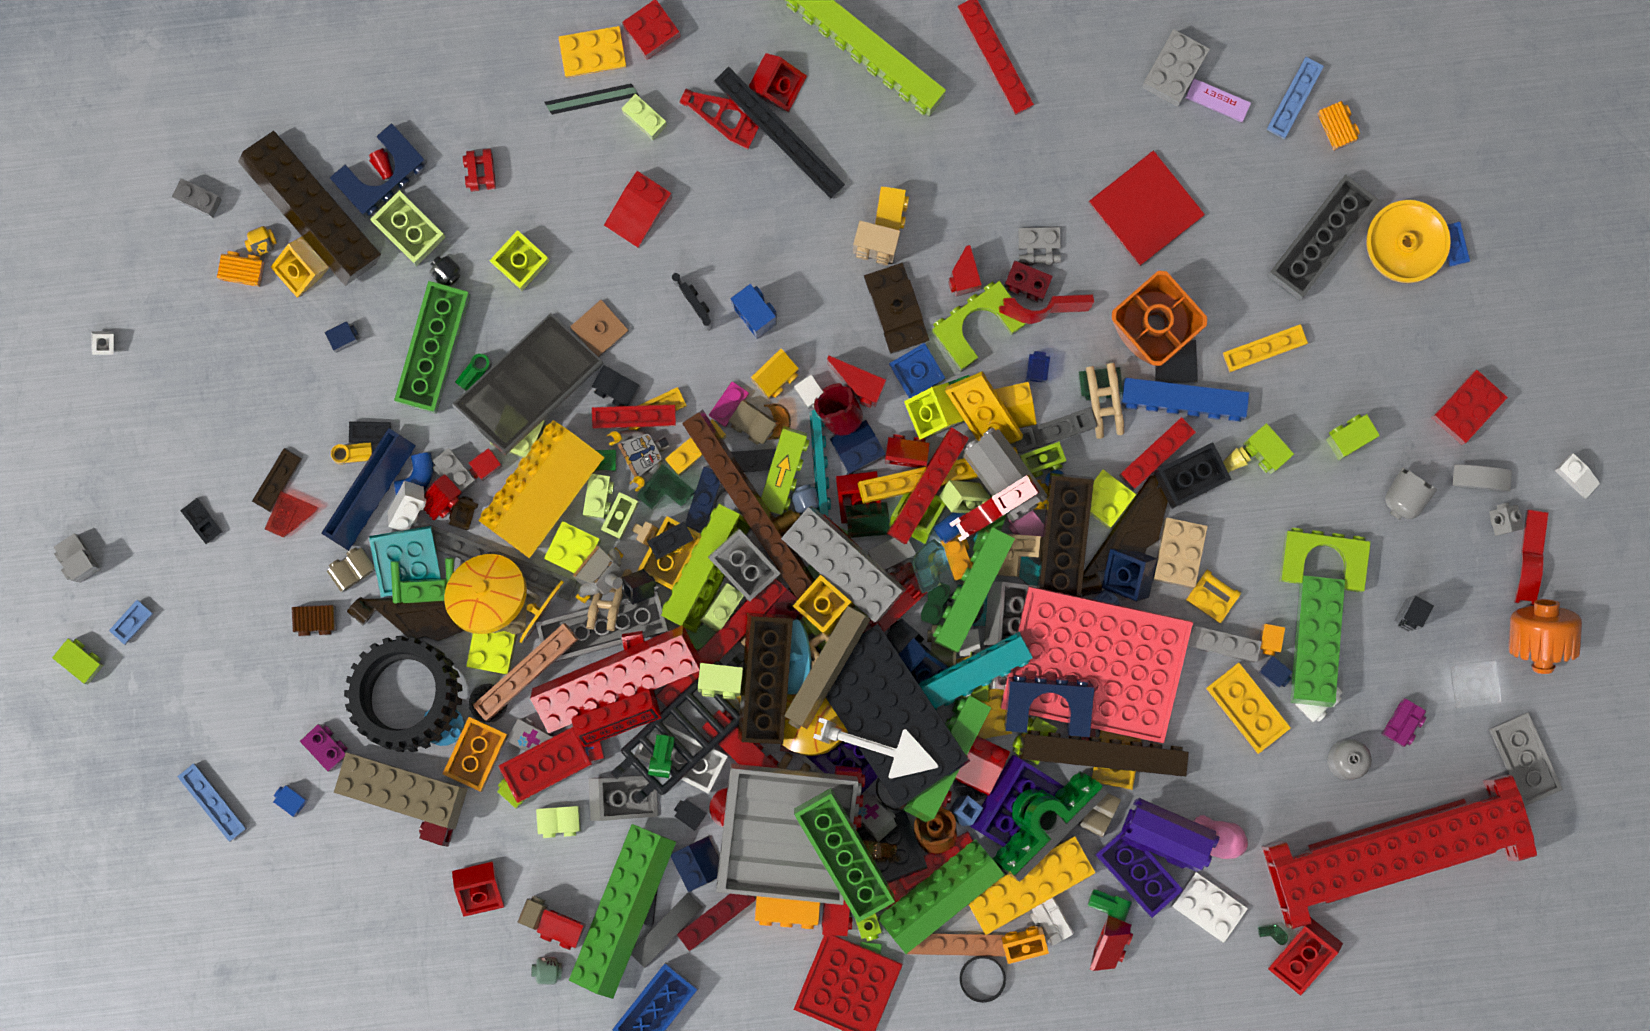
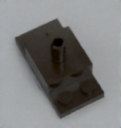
(896, 308)

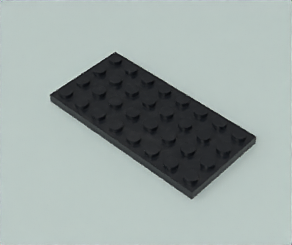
(882, 698)

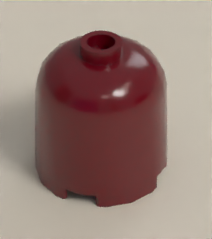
(839, 409)

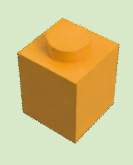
(1271, 639)

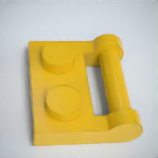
(1208, 601)

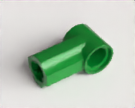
(472, 372)
(661, 760)
(1113, 906)

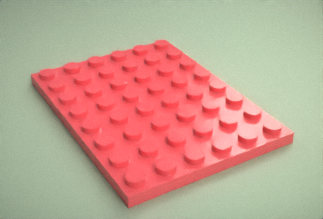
(1121, 650)

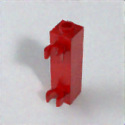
(900, 607)

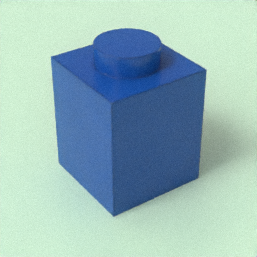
(289, 800)

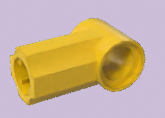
(354, 453)

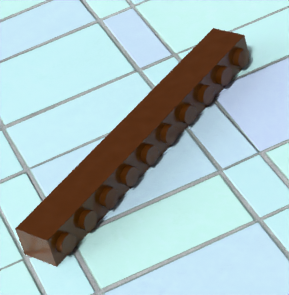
(748, 502)

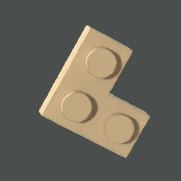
(1022, 546)

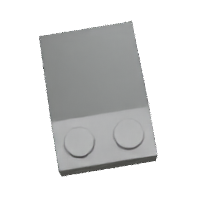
(744, 564)
(615, 799)

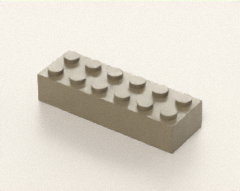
(400, 790)

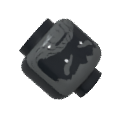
(445, 271)

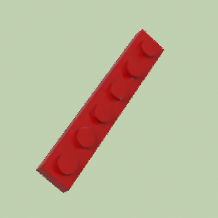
(995, 56)
(928, 485)

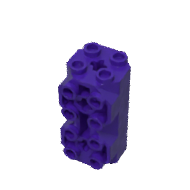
(1169, 835)

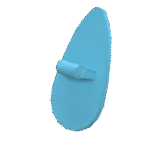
(799, 658)

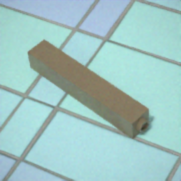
(826, 668)

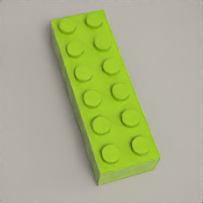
(700, 575)

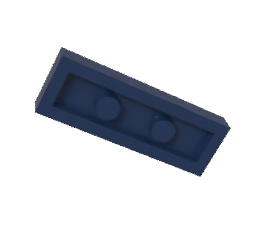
(703, 500)

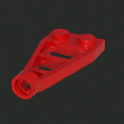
(744, 131)

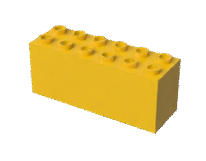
(540, 488)

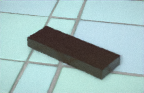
(277, 479)

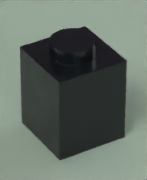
(638, 586)
(689, 814)

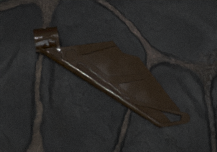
(1134, 531)
(412, 619)

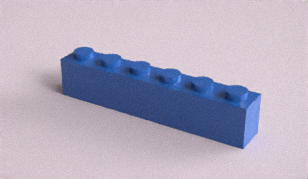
(1184, 398)

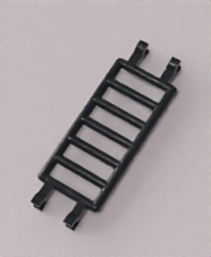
(691, 760)

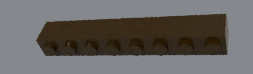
(1102, 754)

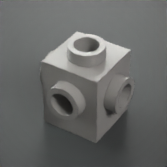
(1506, 519)

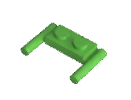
(419, 590)

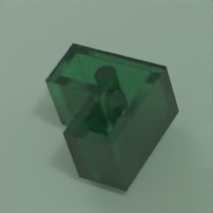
(665, 483)

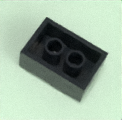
(1192, 475)

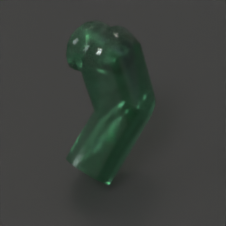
(1275, 932)

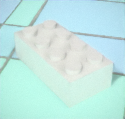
(703, 774)

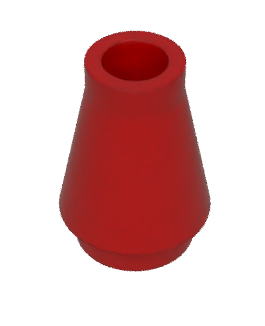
(381, 163)

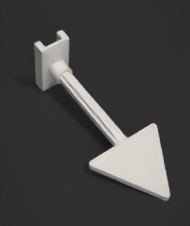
(908, 756)

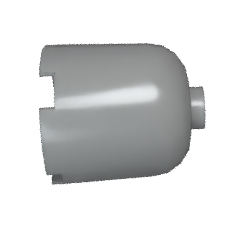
(1408, 495)
(1340, 763)

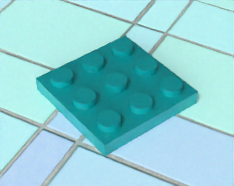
(413, 550)

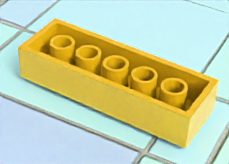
(1052, 875)

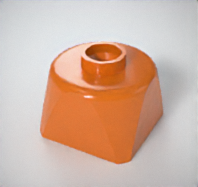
(1164, 298)

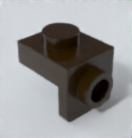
(462, 513)

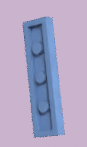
(1295, 97)
(212, 802)

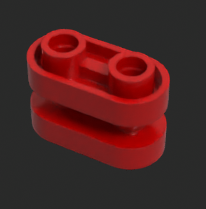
(470, 162)

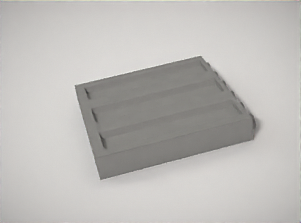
(764, 843)

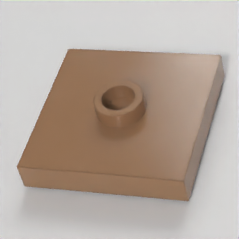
(599, 328)

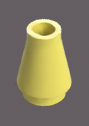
(1237, 459)

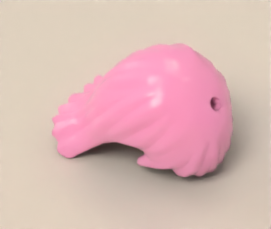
(1231, 841)

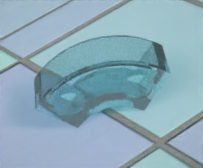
(929, 565)

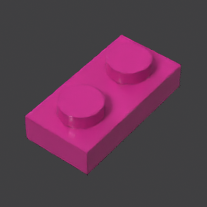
(728, 404)

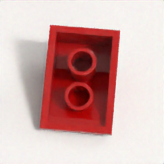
(638, 209)
(863, 384)
(1305, 956)

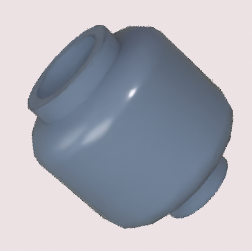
(805, 497)

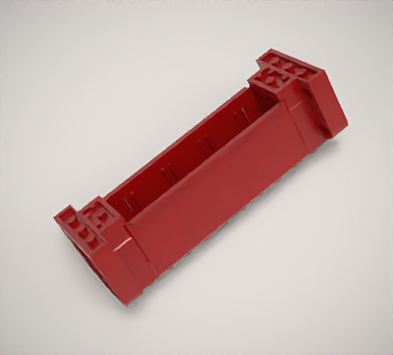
(1400, 850)

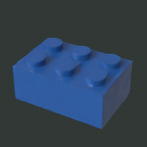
(754, 311)

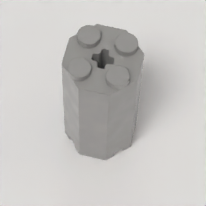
(1000, 467)

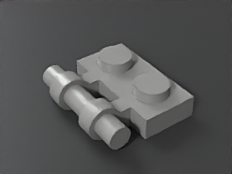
(1039, 238)

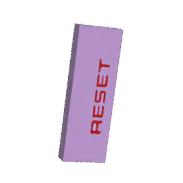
(1218, 100)

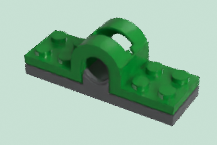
(1046, 822)

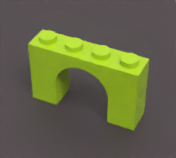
(950, 332)
(1352, 551)

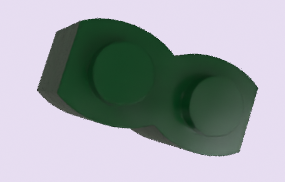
(933, 608)

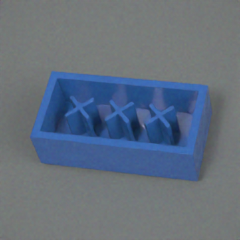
(658, 1002)

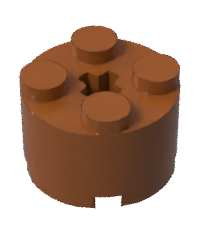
(939, 840)

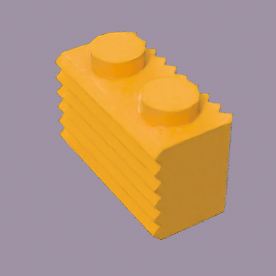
(1338, 125)
(240, 269)

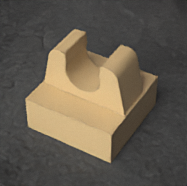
(645, 533)

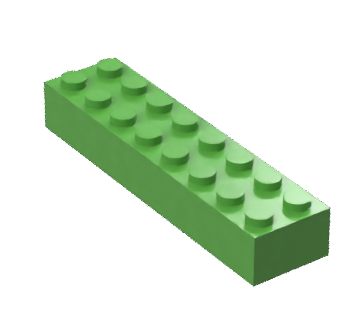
(622, 911)

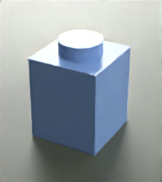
(965, 810)

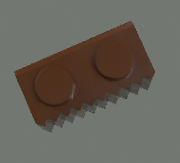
(314, 619)

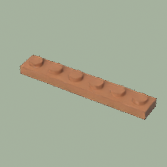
(525, 672)
(961, 945)

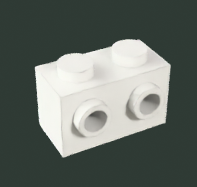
(406, 506)

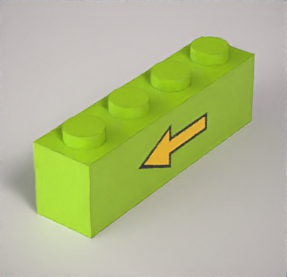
(783, 469)

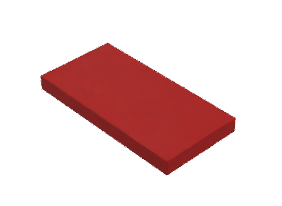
(544, 765)

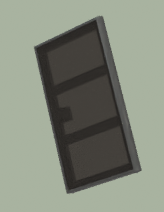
(527, 384)

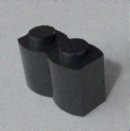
(615, 386)

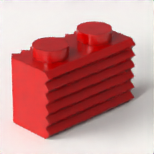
(441, 497)

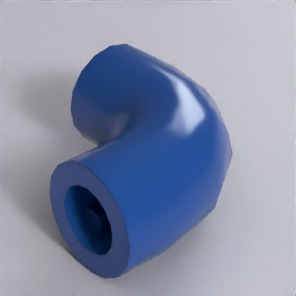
(421, 473)
(944, 529)

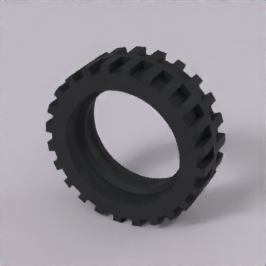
(374, 664)

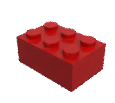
(1469, 407)

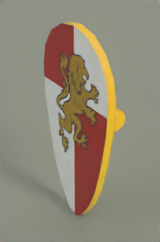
(539, 612)

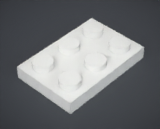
(1209, 907)

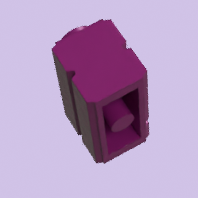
(1404, 723)

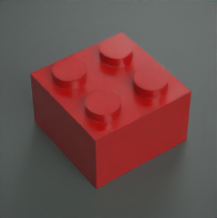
(651, 29)

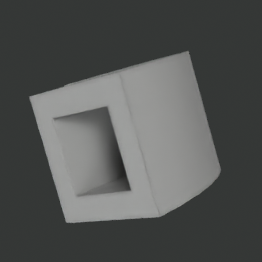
(1482, 477)

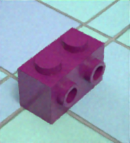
(324, 747)

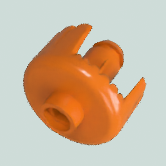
(1545, 633)

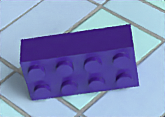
(1139, 874)

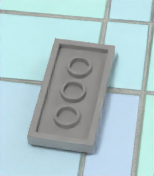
(1525, 758)

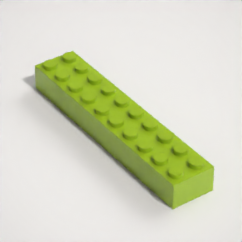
(872, 51)

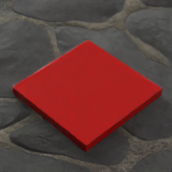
(1146, 208)
(848, 985)

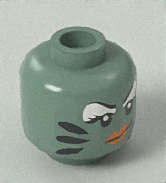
(546, 970)

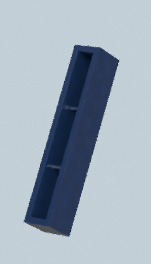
(368, 489)

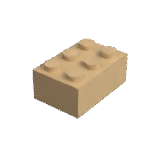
(875, 243)
(1180, 552)

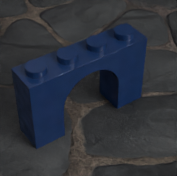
(367, 197)
(1023, 691)

